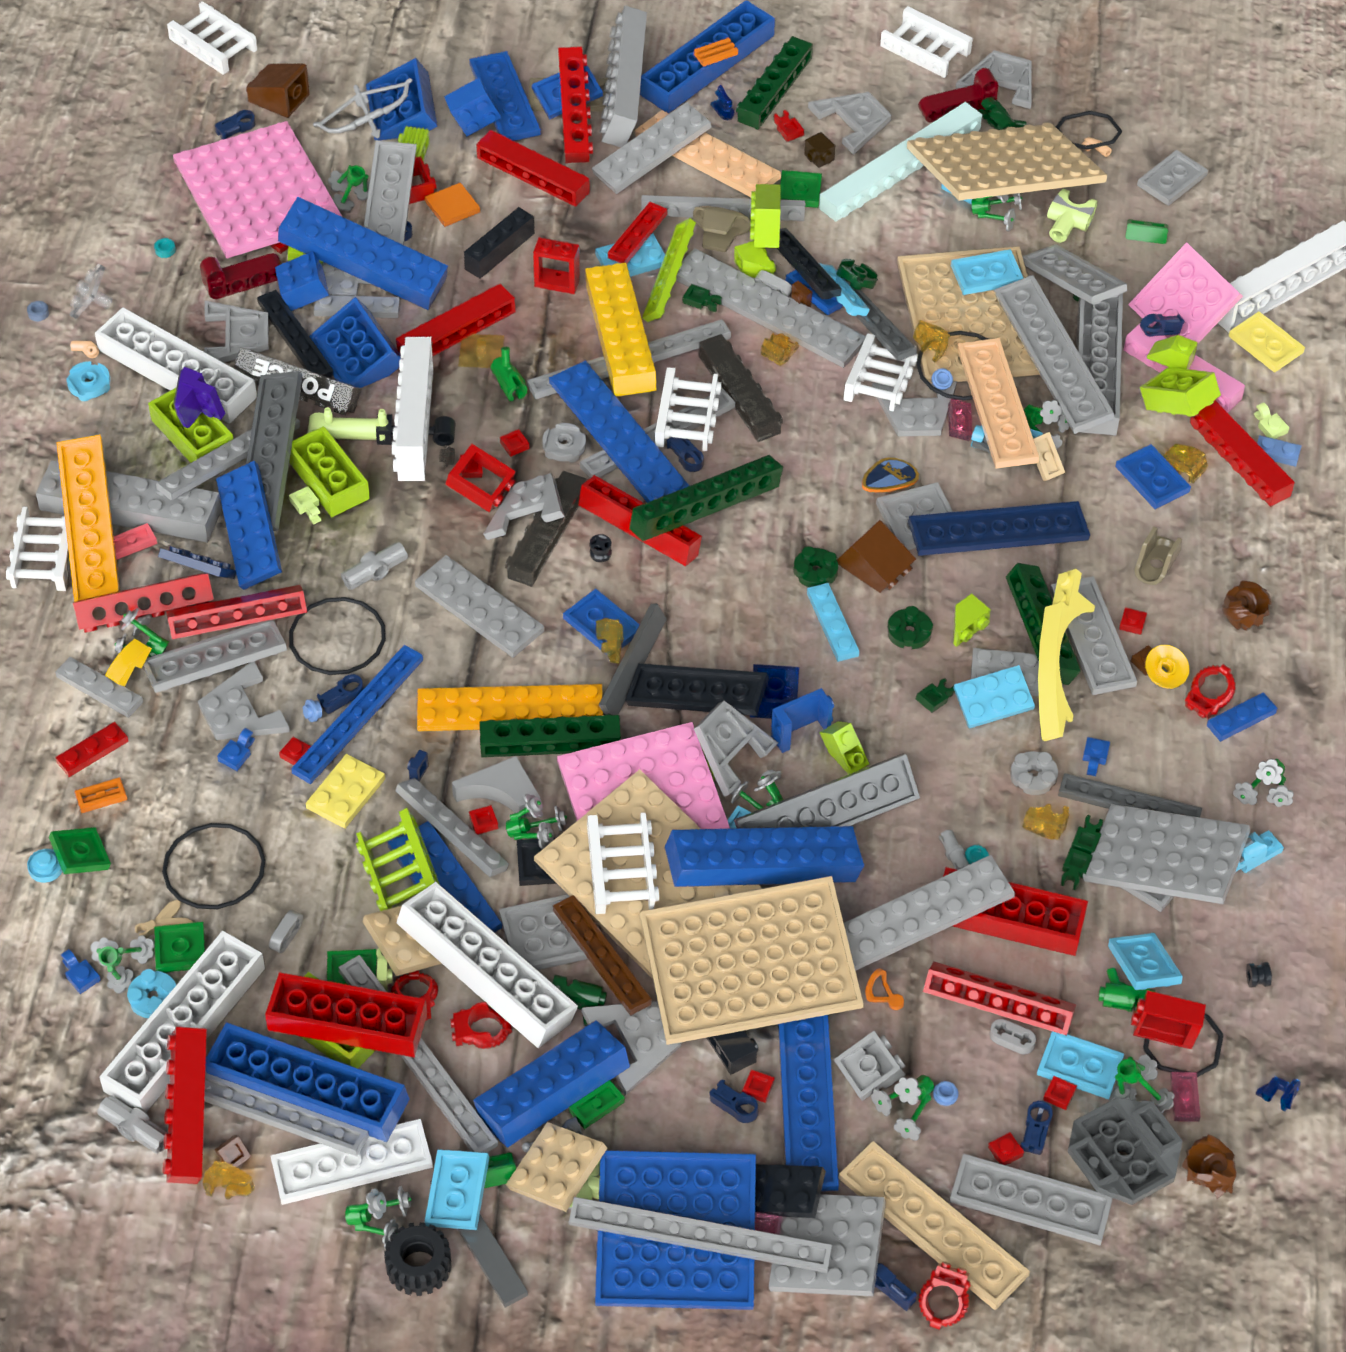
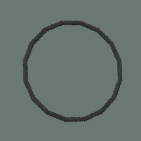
(928, 383)
(337, 672)
(223, 905)

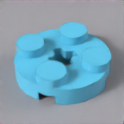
(86, 390)
(145, 983)

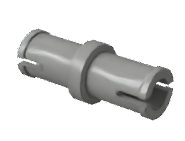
(954, 851)

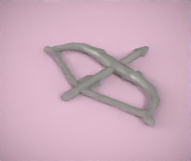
(361, 101)

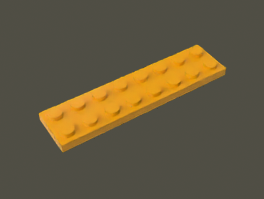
(88, 517)
(465, 706)

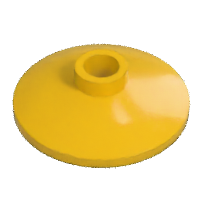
(1173, 661)

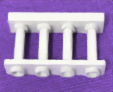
(932, 29)
(208, 51)
(864, 361)
(667, 415)
(17, 555)
(600, 875)

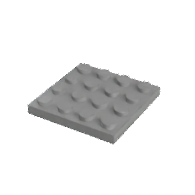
(853, 1230)

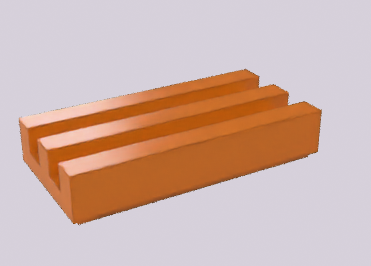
(711, 53)
(101, 798)

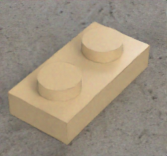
(1049, 460)

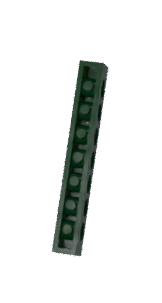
(705, 497)

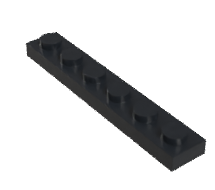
(807, 266)
(294, 334)

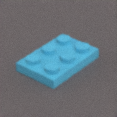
(646, 259)
(986, 271)
(994, 696)
(1145, 961)
(1080, 1063)
(457, 1189)

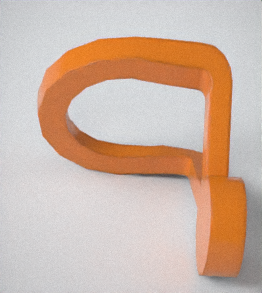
(894, 1001)

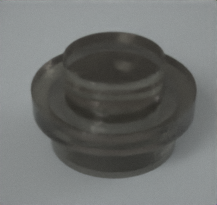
(447, 455)

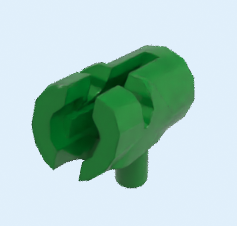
(508, 376)
(1118, 994)

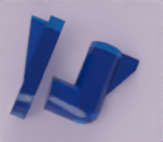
(723, 105)
(1290, 1090)

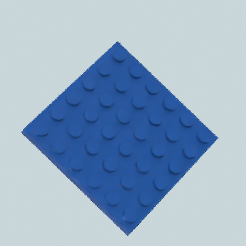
(669, 1275)

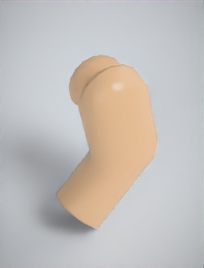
(1104, 150)
(86, 347)

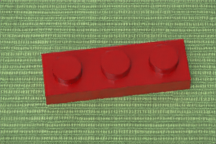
(91, 749)

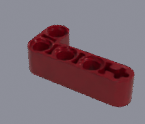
(939, 104)
(238, 277)

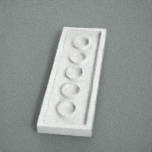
(325, 1170)

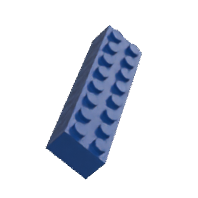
(683, 75)
(363, 253)
(762, 855)
(308, 1080)

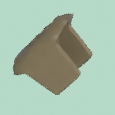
(720, 226)
(1156, 548)

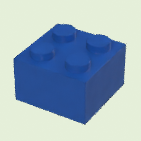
(472, 107)
(302, 281)

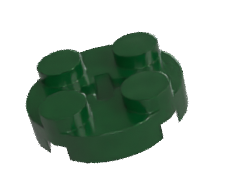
(859, 276)
(815, 557)
(909, 617)

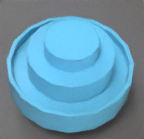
(44, 866)

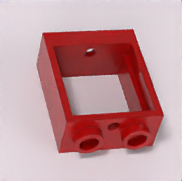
(428, 184)
(556, 279)
(474, 493)
(1168, 1019)

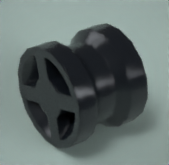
(603, 543)
(1258, 974)

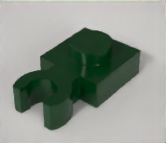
(699, 297)
(935, 697)
(1087, 837)
(1075, 866)

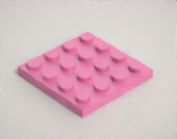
(1189, 288)

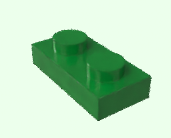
(597, 1104)

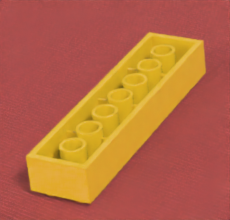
(620, 329)

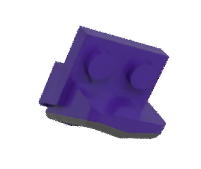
(194, 397)

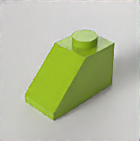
(1174, 352)

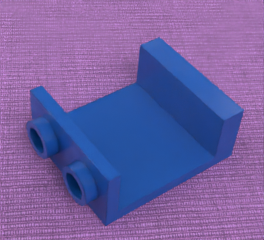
(799, 713)

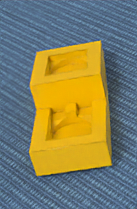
(132, 655)

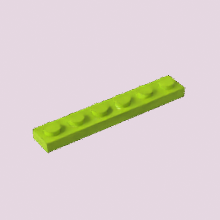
(668, 271)

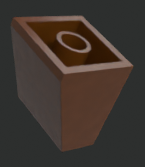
(280, 88)
(877, 558)

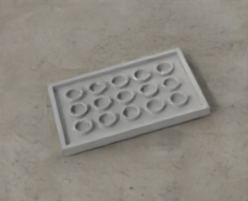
(1167, 853)

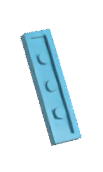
(848, 298)
(833, 622)

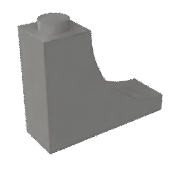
(501, 782)

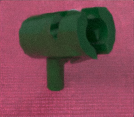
(998, 116)
(581, 993)

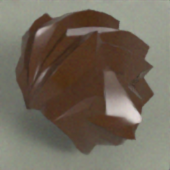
(1246, 605)
(1211, 1165)

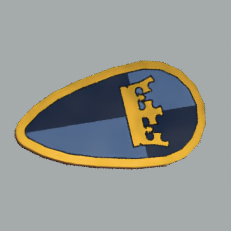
(889, 475)

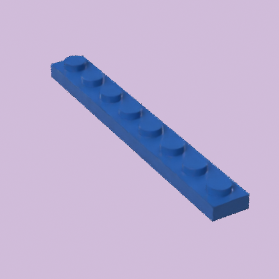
(357, 714)

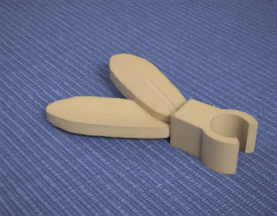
(164, 918)

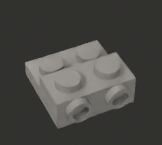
(870, 1065)

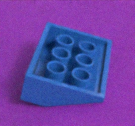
(415, 110)
(356, 346)

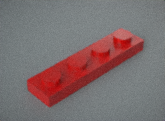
(637, 233)

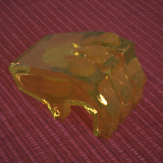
(931, 337)
(778, 348)
(1187, 460)
(612, 632)
(1045, 822)
(228, 1177)

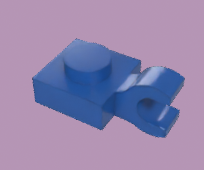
(236, 753)
(1095, 753)
(80, 974)

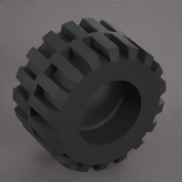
(417, 1240)

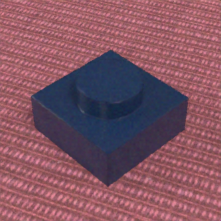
(418, 765)

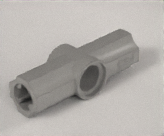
(374, 565)
(132, 1123)

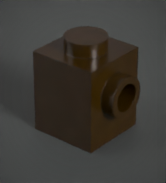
(819, 149)

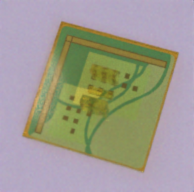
(480, 350)

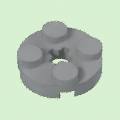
(564, 452)
(1036, 761)

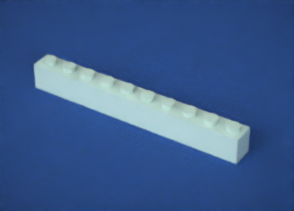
(892, 165)

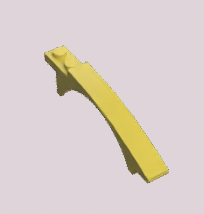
(1066, 606)

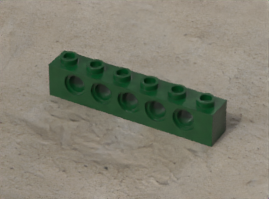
(774, 82)
(1031, 599)
(587, 730)

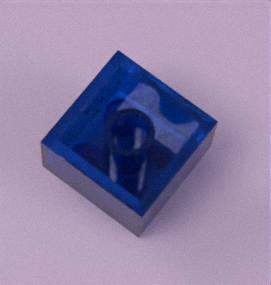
(780, 688)

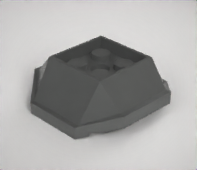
(1128, 1128)

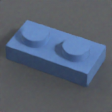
(1279, 450)

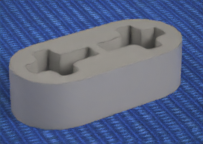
(774, 282)
(285, 931)
(1012, 1037)

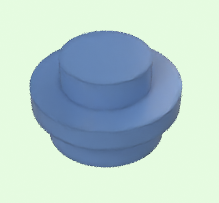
(942, 379)
(312, 710)
(945, 1093)

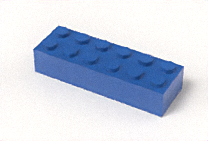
(551, 1083)

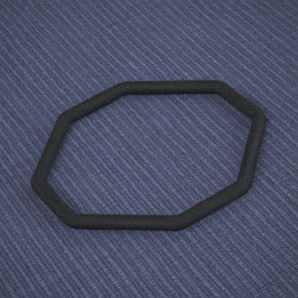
(1096, 114)
(1202, 1071)

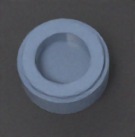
(38, 311)

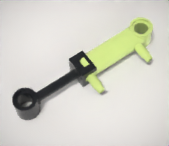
(376, 429)

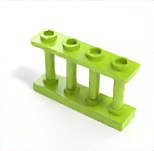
(415, 845)

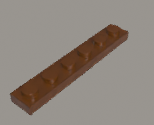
(602, 955)

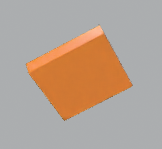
(452, 204)

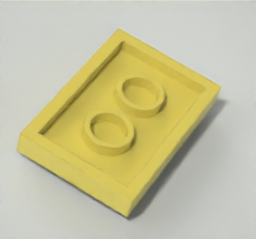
(1266, 341)
(345, 791)

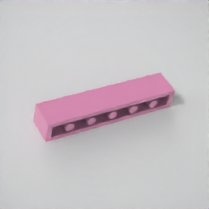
(1139, 346)

